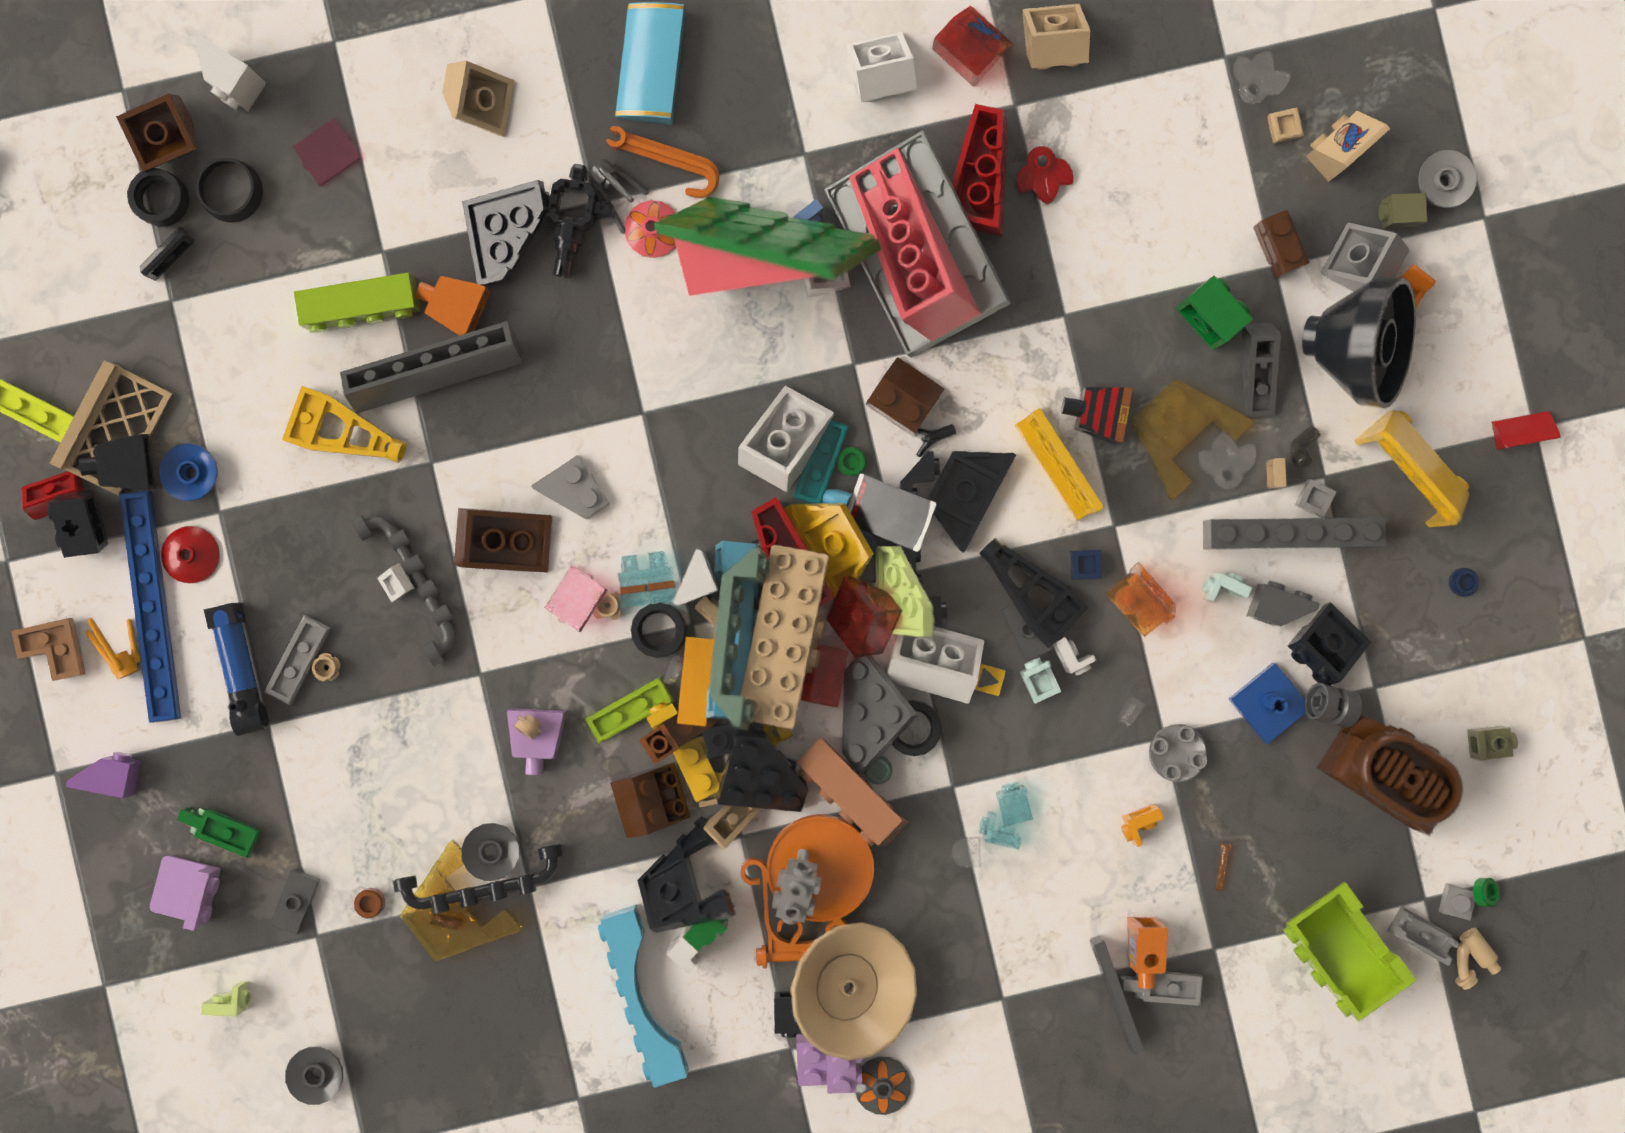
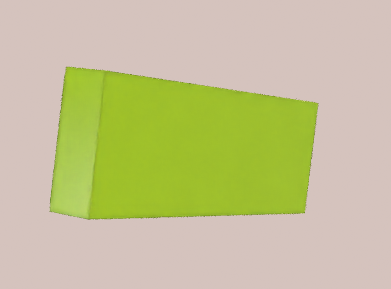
(628, 710)

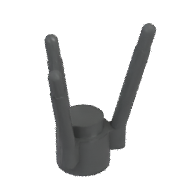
(607, 177)

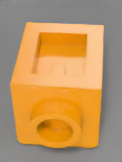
(1144, 818)

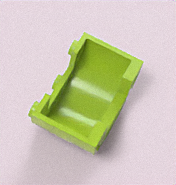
(1347, 953)

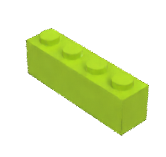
(356, 302)

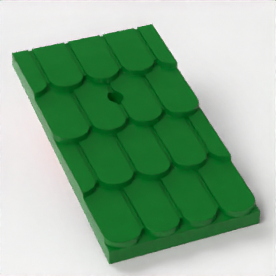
(740, 246)

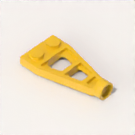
(308, 418)
(698, 769)

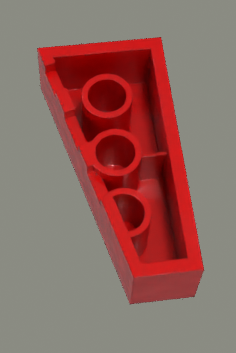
(982, 170)

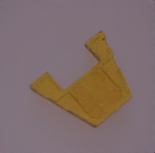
(1174, 421)
(443, 941)

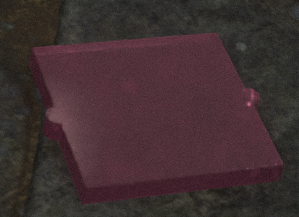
(326, 152)
(576, 598)

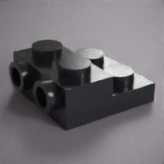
(1329, 645)

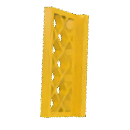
(1058, 465)

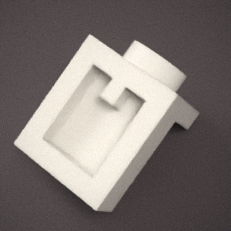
(1066, 653)

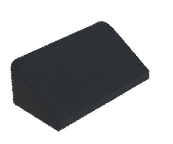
(166, 254)

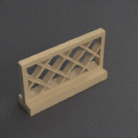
(92, 409)

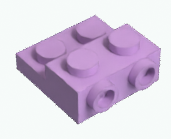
(822, 1069)

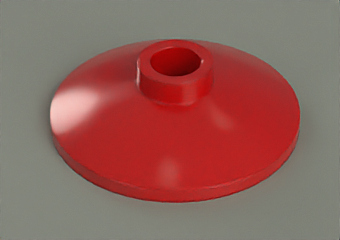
(203, 556)

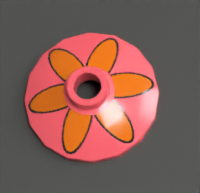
(644, 241)

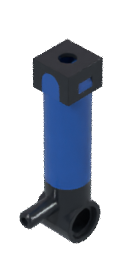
(245, 707)

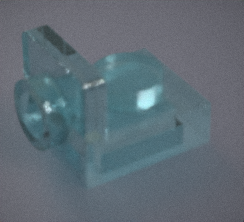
(1013, 804)
(1003, 836)

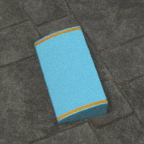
(650, 62)

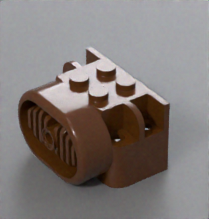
(1395, 773)

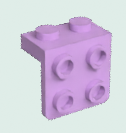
(185, 891)

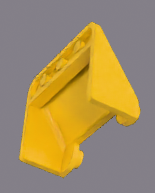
(1421, 465)

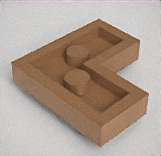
(57, 641)

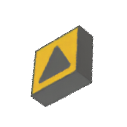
(990, 680)

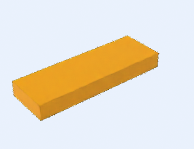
(695, 681)

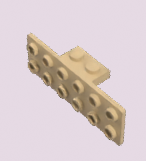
(785, 635)

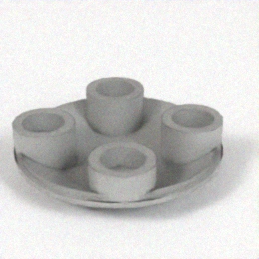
(1178, 753)

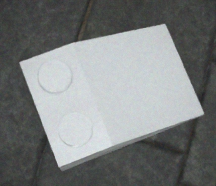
(784, 438)

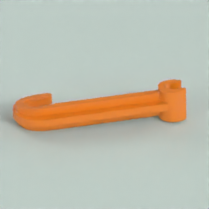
(669, 156)

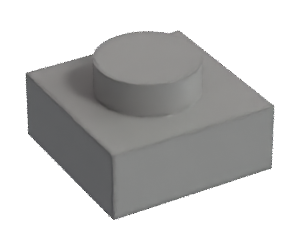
(1315, 498)
(1457, 902)

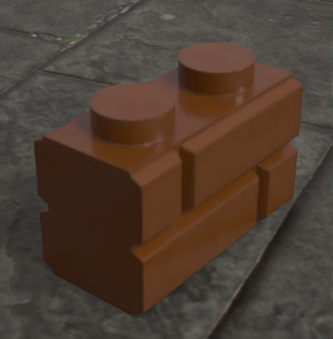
(1281, 244)

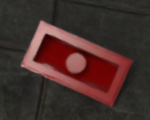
(1524, 430)
(38, 494)

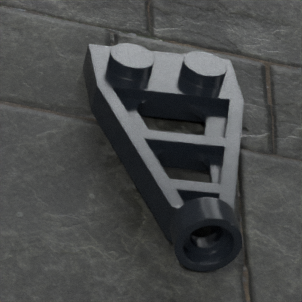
(1057, 616)

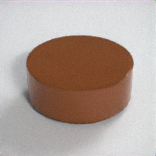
(369, 903)

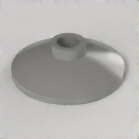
(1458, 172)

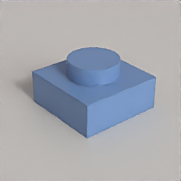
(811, 212)

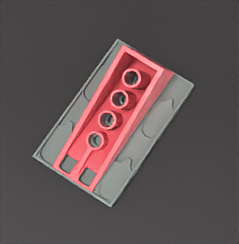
(930, 259)

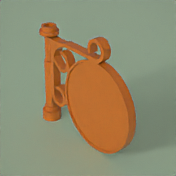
(845, 874)

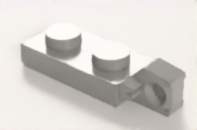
(1170, 988)

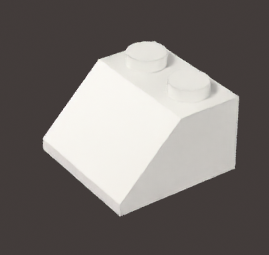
(882, 67)
(230, 78)

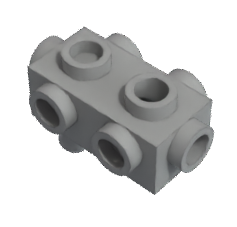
(797, 886)

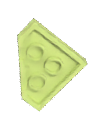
(899, 580)

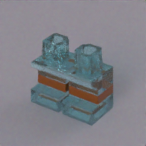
(634, 584)

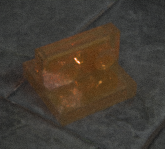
(1142, 600)

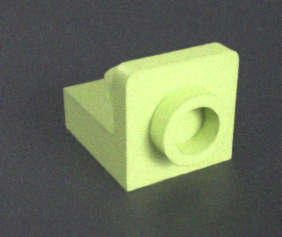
(223, 1005)

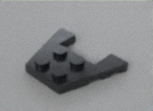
(671, 889)

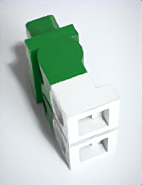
(691, 939)

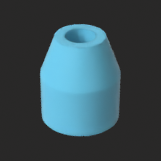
(836, 496)

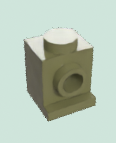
(1482, 742)

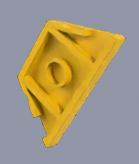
(832, 531)

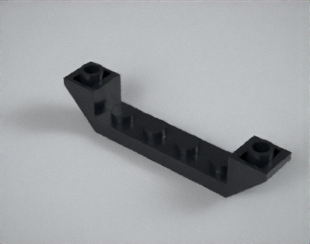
(924, 472)

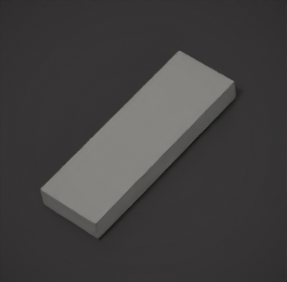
(298, 659)

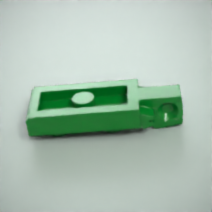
(221, 830)

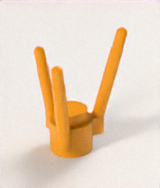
(121, 663)

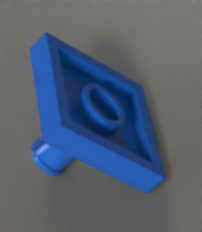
(1269, 703)

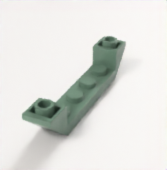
(748, 569)

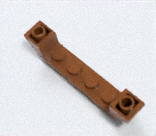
(670, 737)

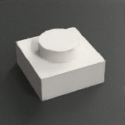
(395, 582)

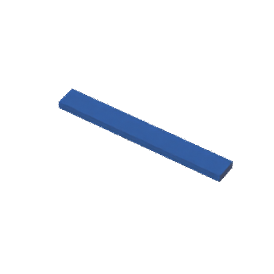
(150, 606)

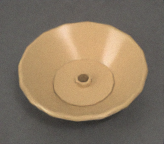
(879, 998)

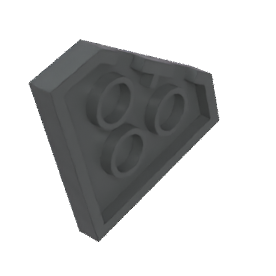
(872, 713)

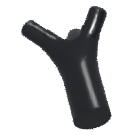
(933, 436)

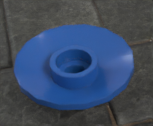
(175, 470)

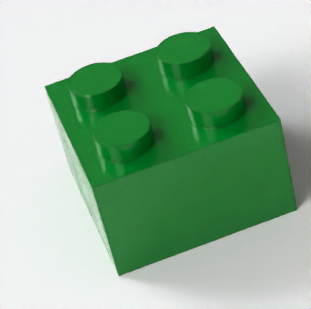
(1214, 312)

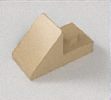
(729, 823)

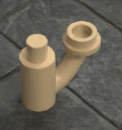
(1475, 944)

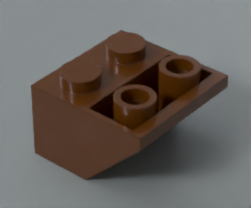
(650, 800)

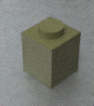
(1403, 211)

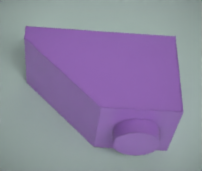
(109, 776)

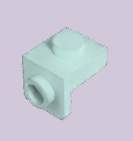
(1232, 584)
(1039, 680)

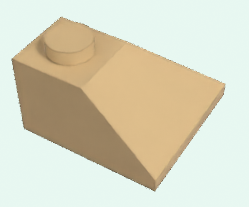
(478, 96)

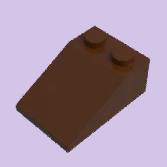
(502, 540)

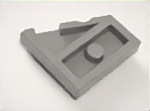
(573, 488)

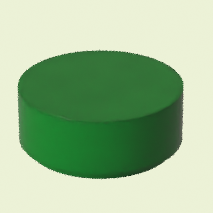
(851, 461)
(1486, 892)

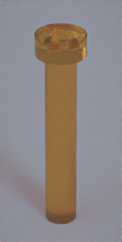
(1225, 848)

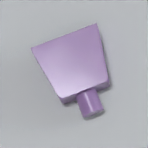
(544, 745)

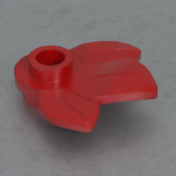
(1044, 179)

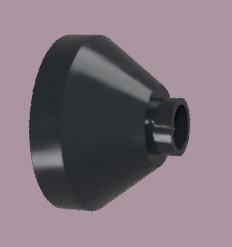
(1366, 340)

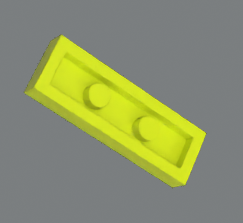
(33, 411)

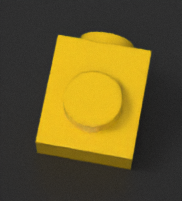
(661, 714)

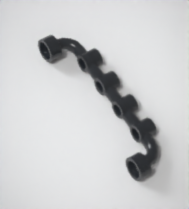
(469, 896)

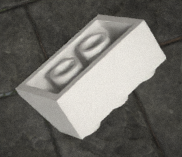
(937, 664)

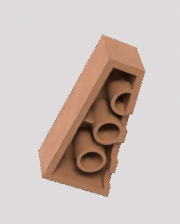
(851, 793)

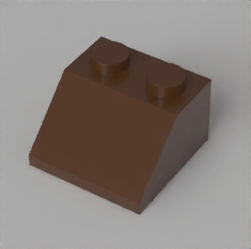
(159, 131)
(904, 396)

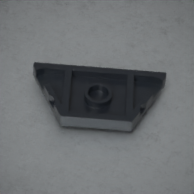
(966, 491)

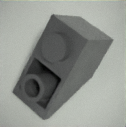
(1278, 606)

